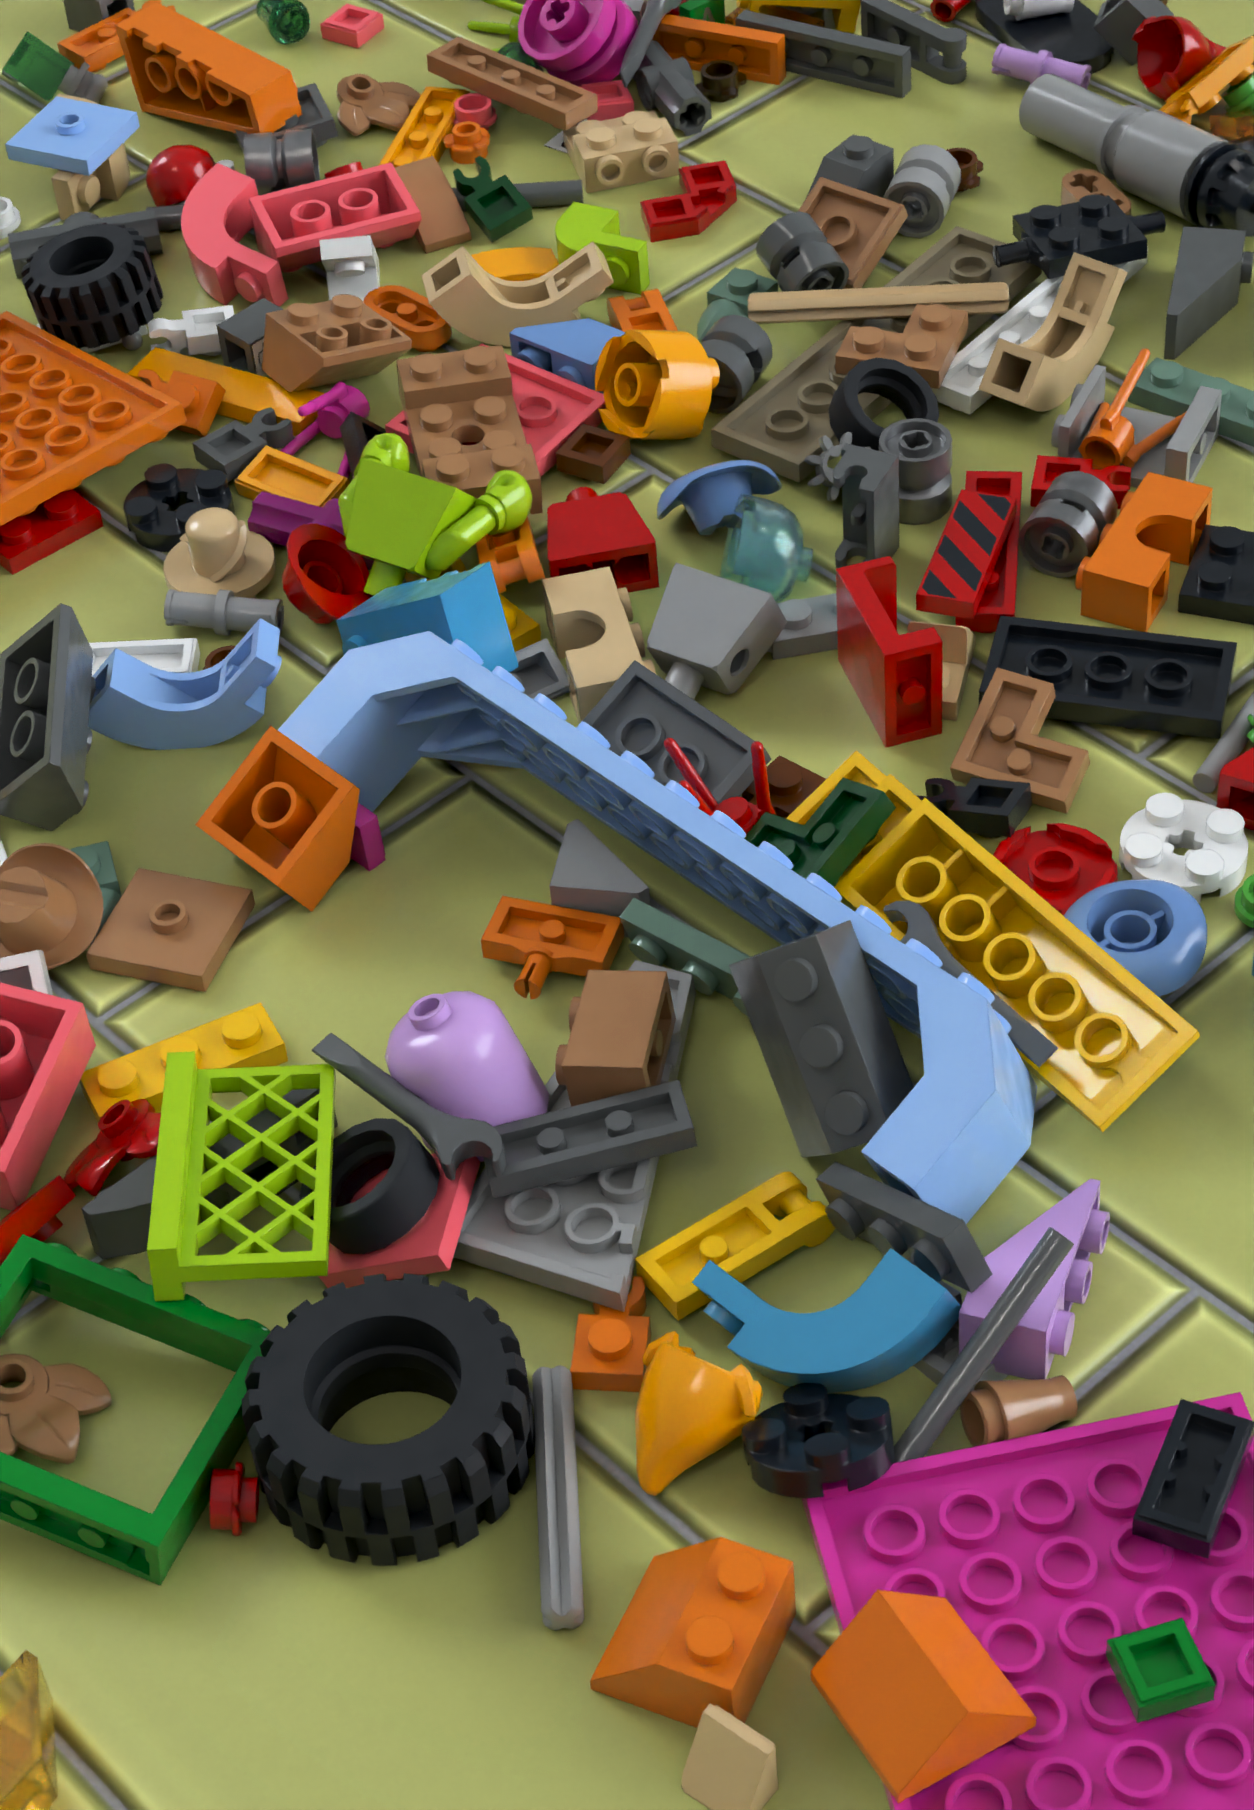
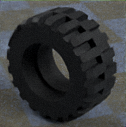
(404, 1492)

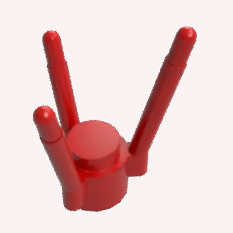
(737, 808)

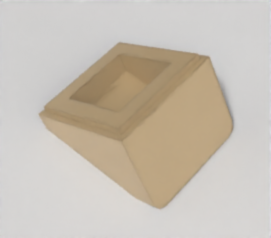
(729, 1764)

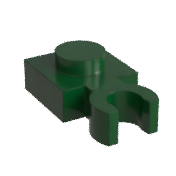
(492, 204)

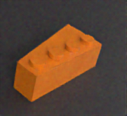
(203, 76)

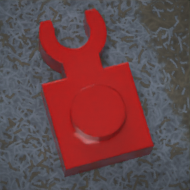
(1049, 467)

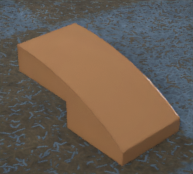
(441, 213)

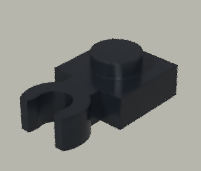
(983, 805)

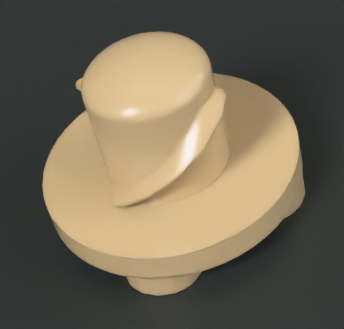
(219, 556)

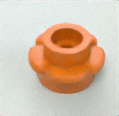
(467, 142)

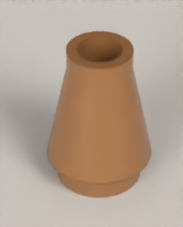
(1016, 1408)

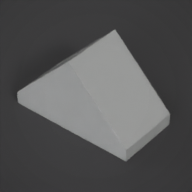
(592, 876)

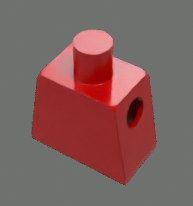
(601, 533)

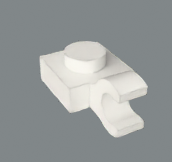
(194, 331)

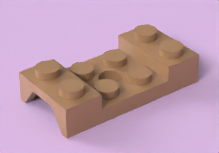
(464, 400)

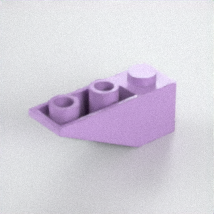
(1048, 1322)

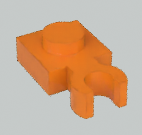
(198, 395)
(612, 1345)

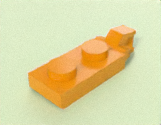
(1203, 89)

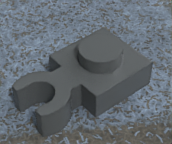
(236, 445)

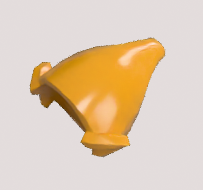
(687, 1411)

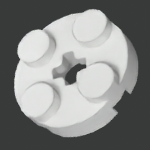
(1168, 823)

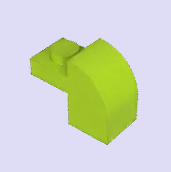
(624, 255)

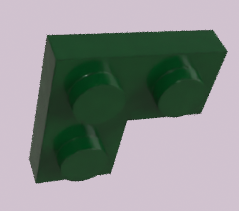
(832, 834)

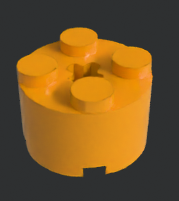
(655, 384)

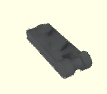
(898, 25)

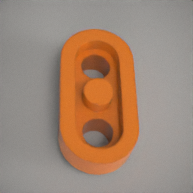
(411, 315)

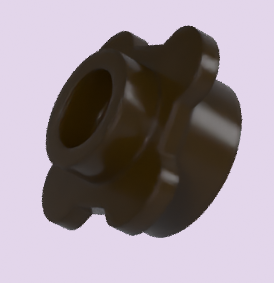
(720, 80)

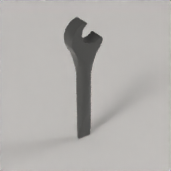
(643, 36)
(922, 928)
(449, 1136)

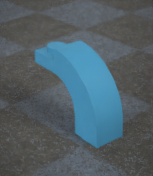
(846, 1348)

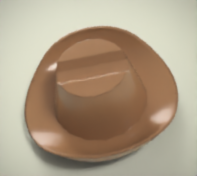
(48, 903)

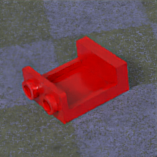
(890, 672)

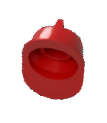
(322, 574)

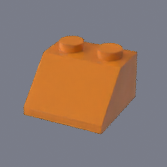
(286, 818)
(700, 1631)

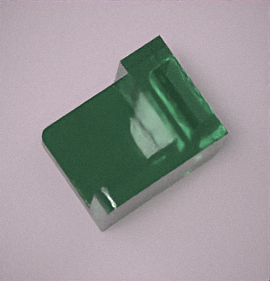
(36, 67)

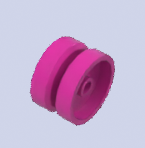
(577, 37)

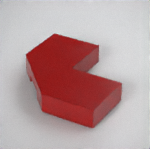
(705, 197)

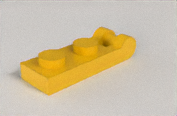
(737, 1238)

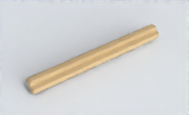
(874, 302)

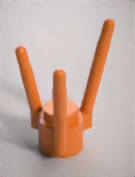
(1112, 435)

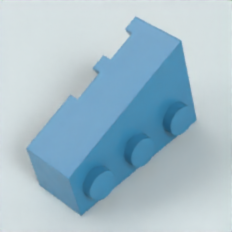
(450, 606)

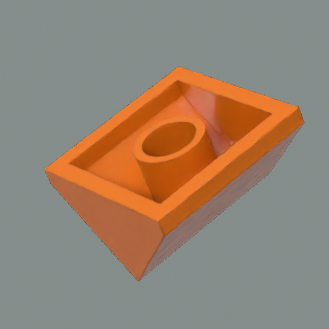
(917, 1691)

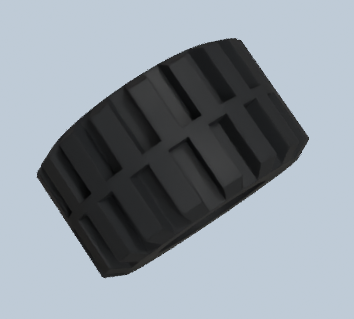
(93, 284)

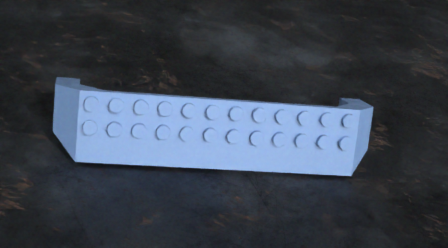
(436, 700)

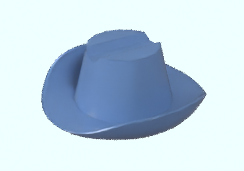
(713, 491)
(1146, 928)

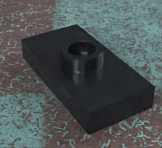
(1193, 1478)

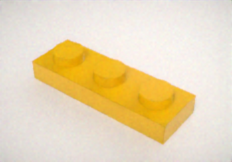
(231, 1041)

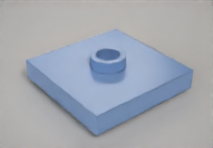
(72, 135)

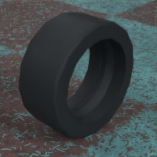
(888, 379)
(394, 1202)

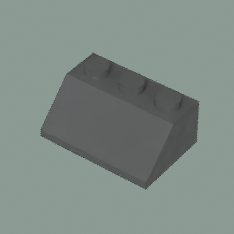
(46, 721)
(824, 1038)

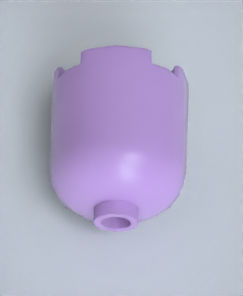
(465, 1060)

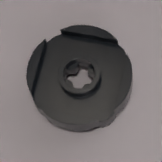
(187, 490)
(819, 1441)

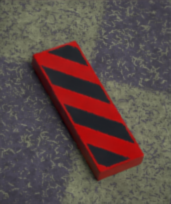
(966, 554)

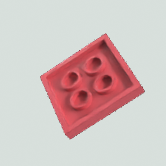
(547, 408)

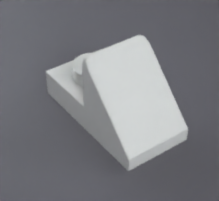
(350, 265)

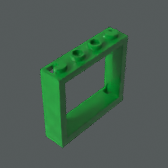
(79, 1515)

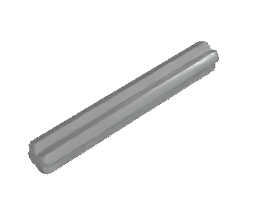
(557, 1499)

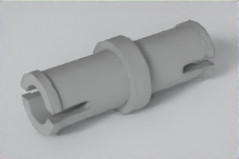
(220, 611)

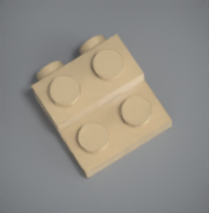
(622, 150)

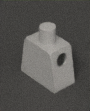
(711, 631)

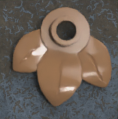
(373, 102)
(46, 1406)

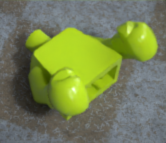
(416, 521)

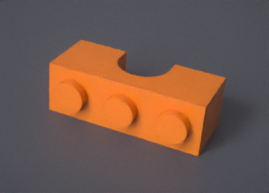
(1130, 568)

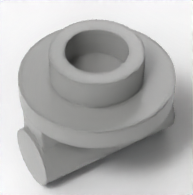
(83, 83)

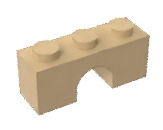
(593, 633)

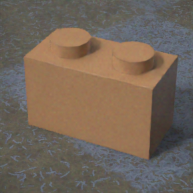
(616, 1035)

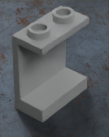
(1175, 457)

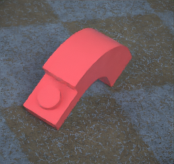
(212, 225)

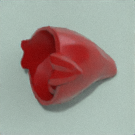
(1171, 53)

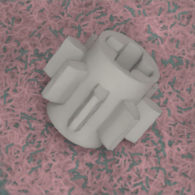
(823, 473)

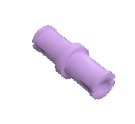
(1031, 65)

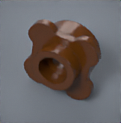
(969, 168)

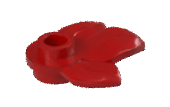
(125, 1133)

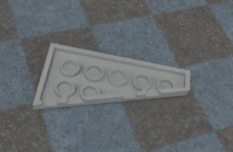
(580, 1230)

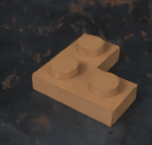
(925, 344)
(1007, 747)

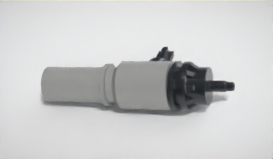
(1148, 153)

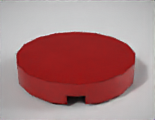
(1058, 862)

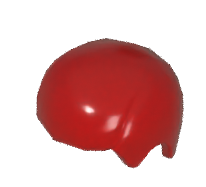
(176, 172)

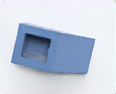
(564, 347)

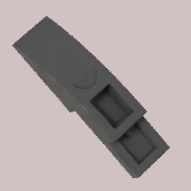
(121, 1213)

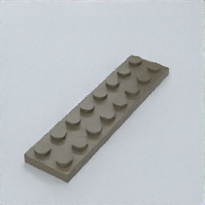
(791, 410)

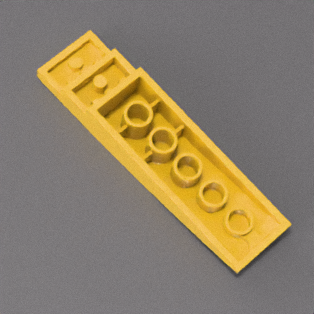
(1104, 1021)

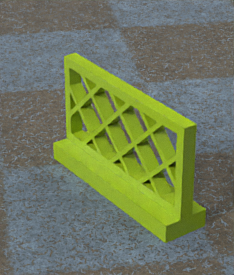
(183, 1179)

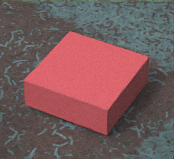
(352, 25)
(612, 99)

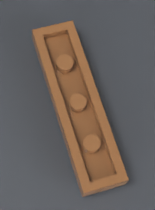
(512, 83)

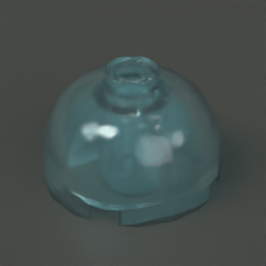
(766, 548)

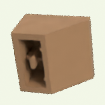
(329, 343)

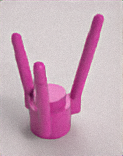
(332, 411)

